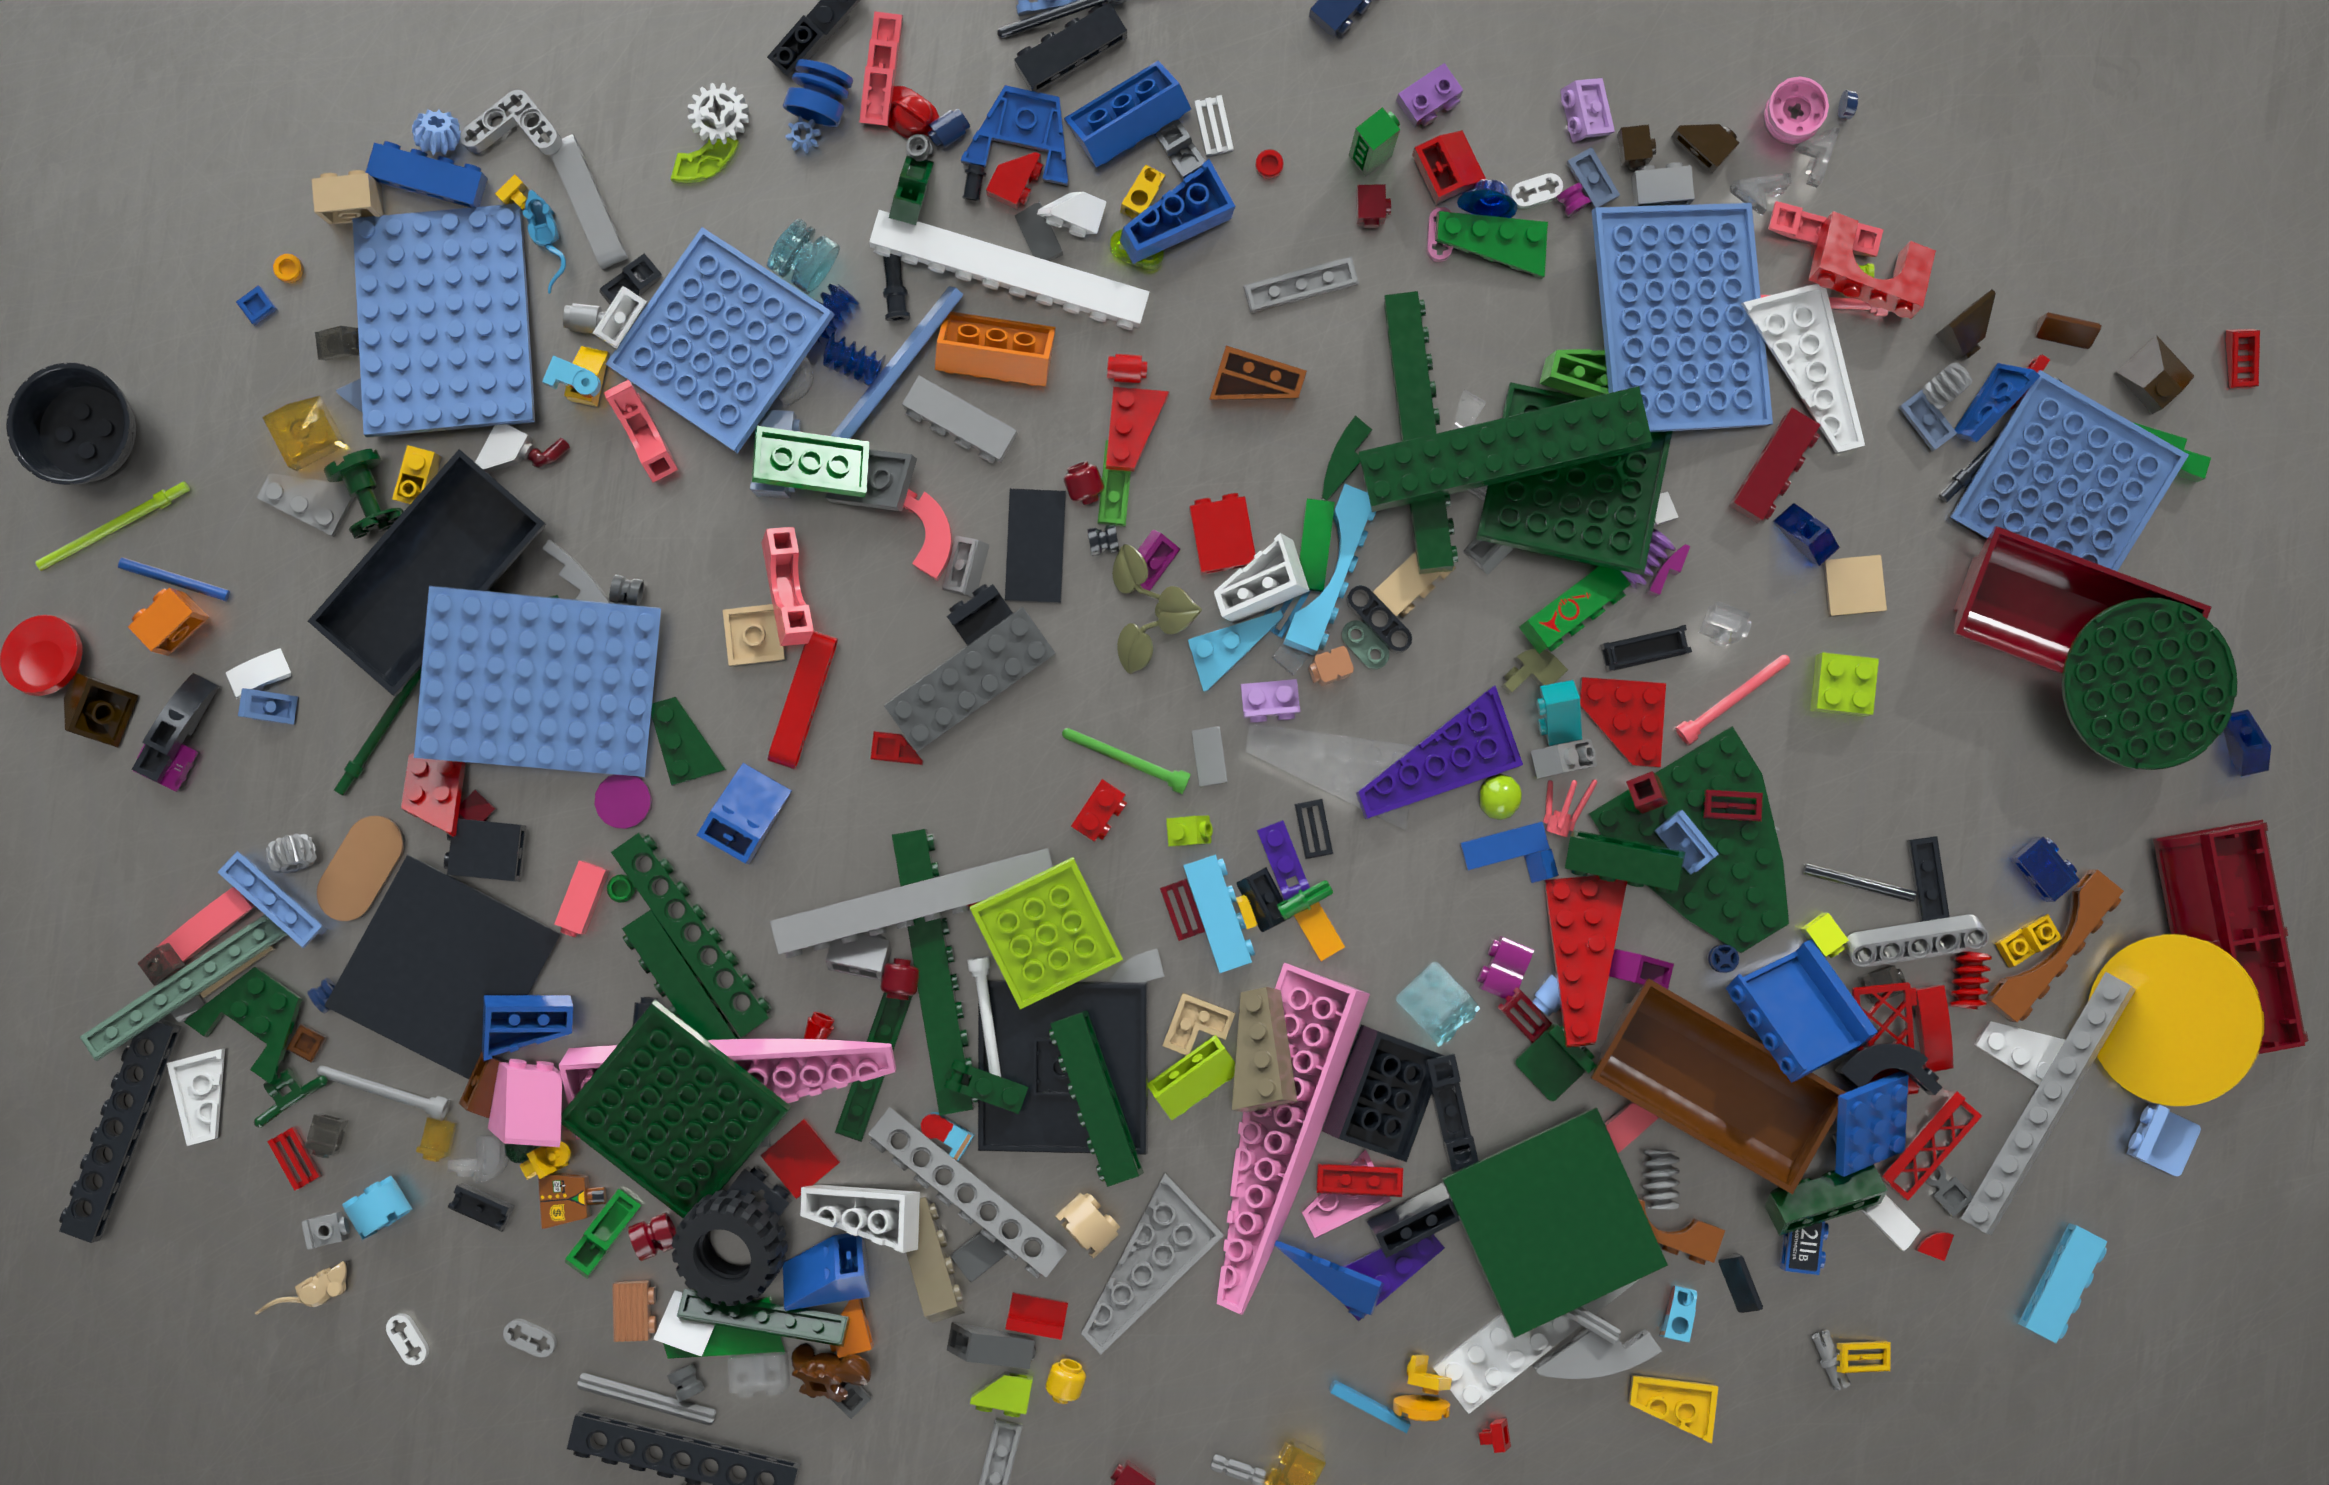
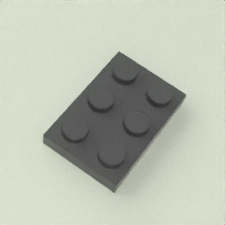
(886, 481)

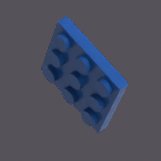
(1871, 1123)

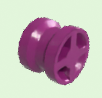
(1573, 199)

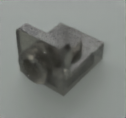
(337, 342)

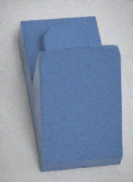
(267, 706)

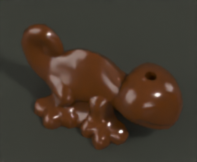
(826, 1371)

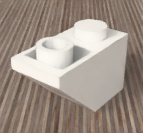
(1075, 211)

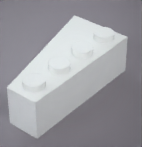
(875, 1214)

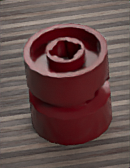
(653, 1236)

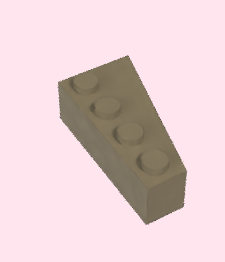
(1262, 1053)

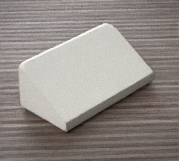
(619, 317)
(1893, 1223)

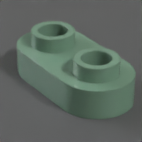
(1365, 644)

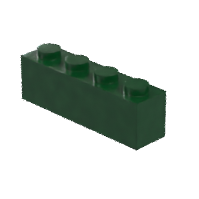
(1625, 860)
(1824, 1199)

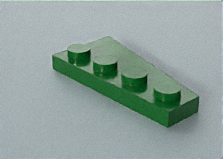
(1500, 239)
(734, 1342)

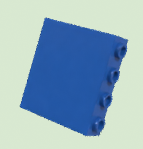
(1801, 1011)

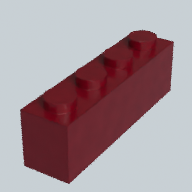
(1775, 465)

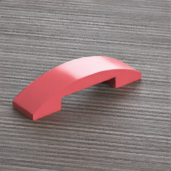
(1806, 227)

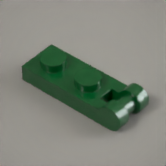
(987, 1087)

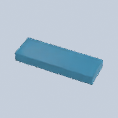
(1369, 1406)

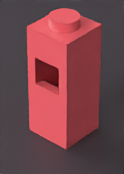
(581, 898)

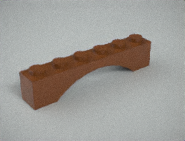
(2090, 902)

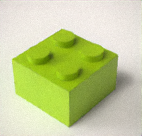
(1844, 684)

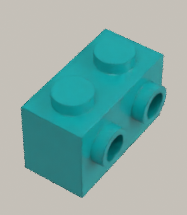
(1560, 713)

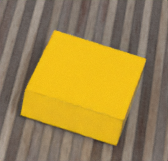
(1246, 911)

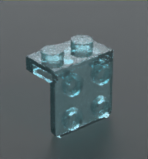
(1438, 1003)

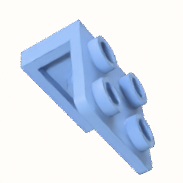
(2163, 1139)

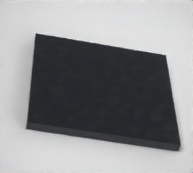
(432, 961)
(1028, 1057)

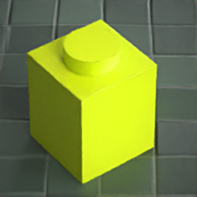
(1825, 935)

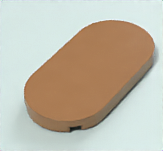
(360, 868)

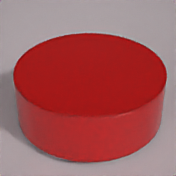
(1269, 164)

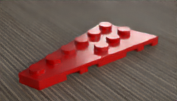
(1583, 933)

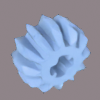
(436, 132)

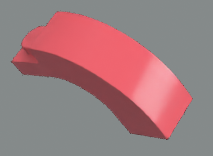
(641, 430)
(938, 540)

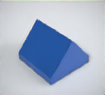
(1541, 865)

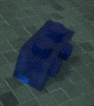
(2046, 868)

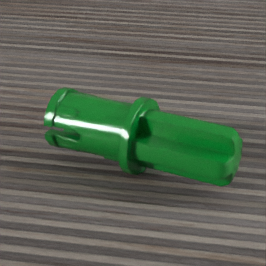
(1305, 899)

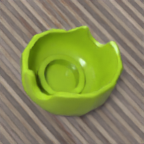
(1500, 796)

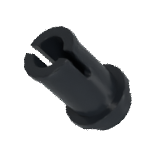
(973, 182)

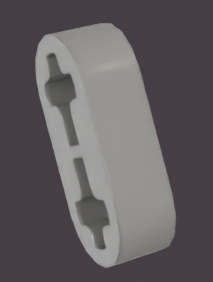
(532, 1331)

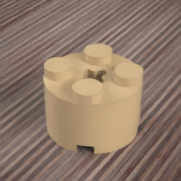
(1087, 1224)

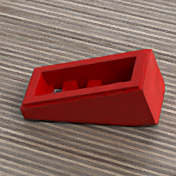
(2233, 358)

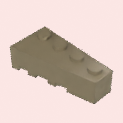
(933, 1269)

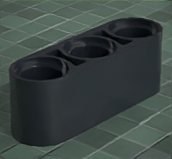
(1373, 606)

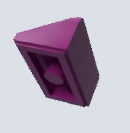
(1158, 554)

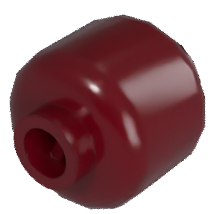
(1083, 482)
(899, 979)

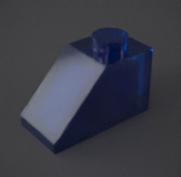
(1807, 534)
(2247, 744)

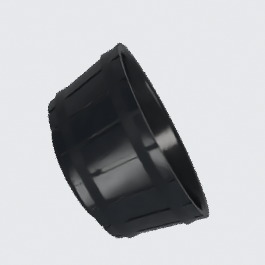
(70, 424)

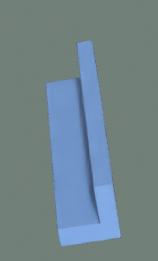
(271, 899)

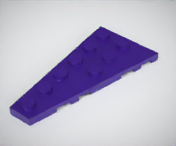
(1459, 752)

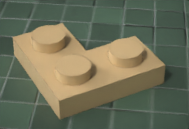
(1193, 1016)

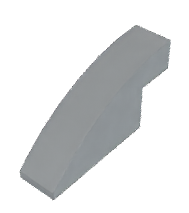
(1593, 1356)

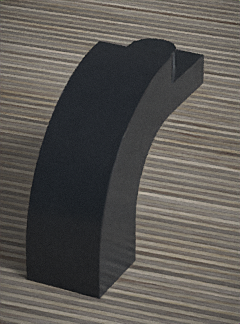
(1868, 1061)

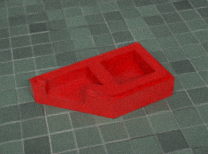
(893, 748)

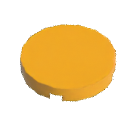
(1421, 1407)

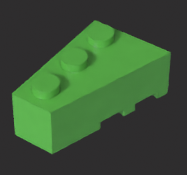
(1576, 372)

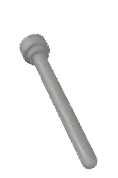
(436, 1107)

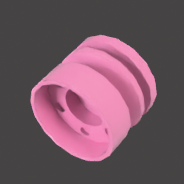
(1802, 95)

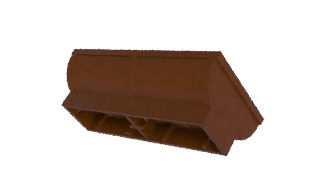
(1716, 1085)

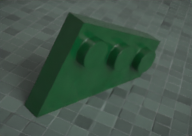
(682, 744)

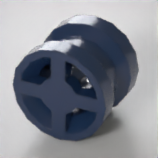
(1727, 961)
(321, 994)

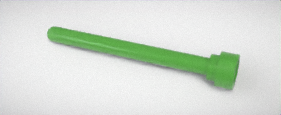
(1175, 779)

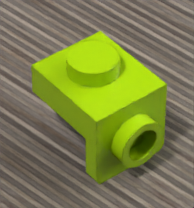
(1189, 830)

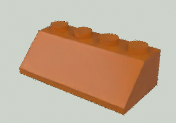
(995, 348)

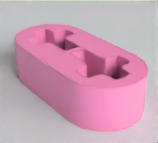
(1432, 253)

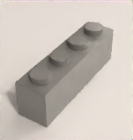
(960, 419)

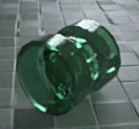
(517, 1152)

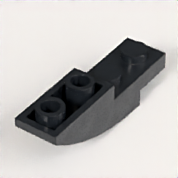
(811, 33)
(172, 726)

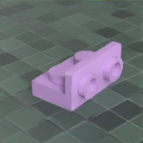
(1587, 109)
(1270, 699)

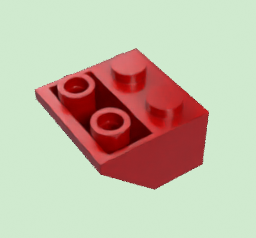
(1447, 165)

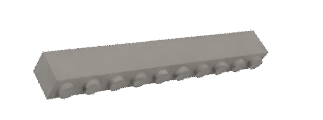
(903, 904)
(2048, 1103)

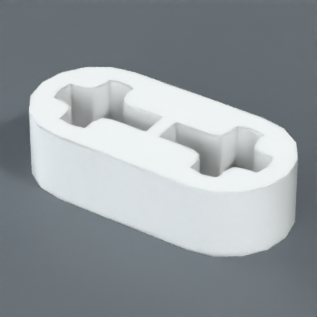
(1534, 185)
(401, 1343)

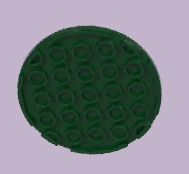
(2149, 683)

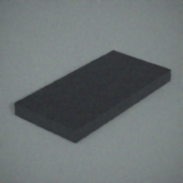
(1035, 545)

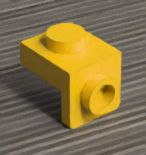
(1419, 1377)

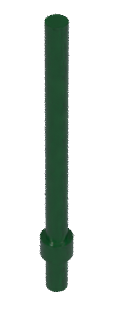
(355, 767)

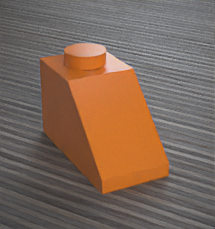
(858, 1334)

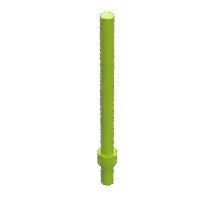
(160, 500)

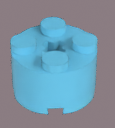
(377, 1207)

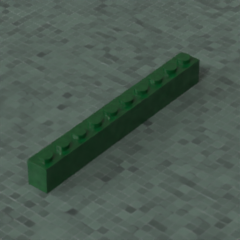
(1418, 419)
(935, 982)

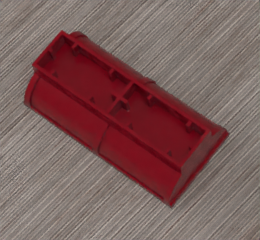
(2039, 598)
(2226, 892)

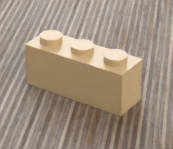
(1405, 586)

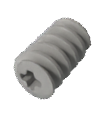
(1661, 1179)

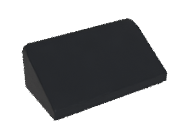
(1263, 898)
(1740, 1283)

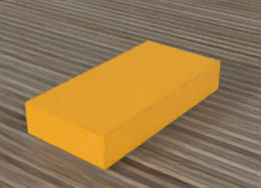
(1319, 931)

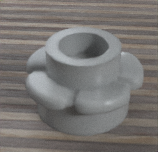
(916, 141)

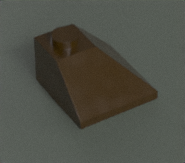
(1968, 328)
(2155, 375)
(97, 709)

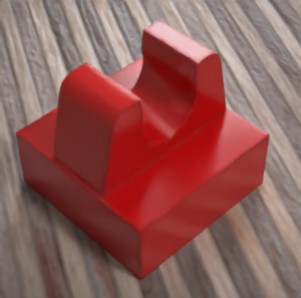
(1496, 1435)

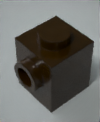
(1636, 146)

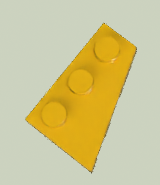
(1680, 1403)

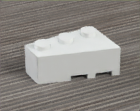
(1263, 583)

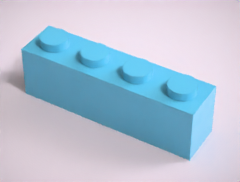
(1218, 914)
(2063, 1283)

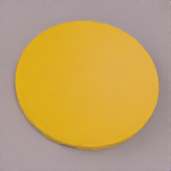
(2188, 1023)

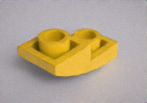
(2028, 940)

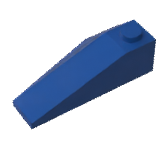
(1346, 1285)

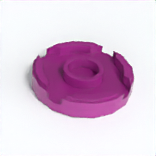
(623, 801)

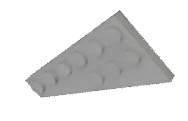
(1161, 1250)

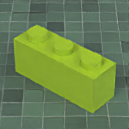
(1193, 1077)

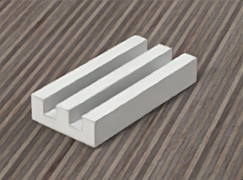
(1209, 102)

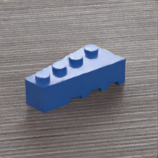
(1180, 214)

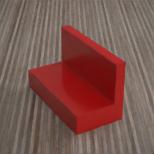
(1036, 1316)

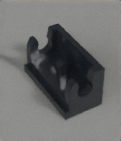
(481, 1206)

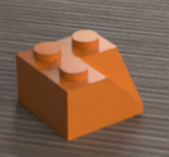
(167, 621)

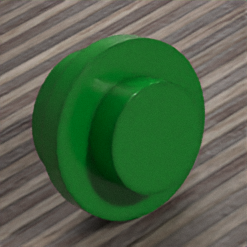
(620, 888)

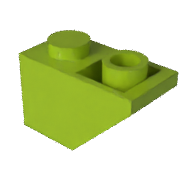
(1006, 1392)

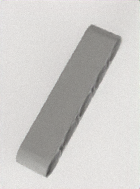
(588, 203)
(1928, 946)

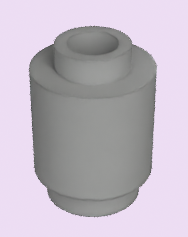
(582, 317)

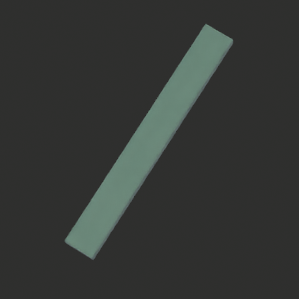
(181, 987)

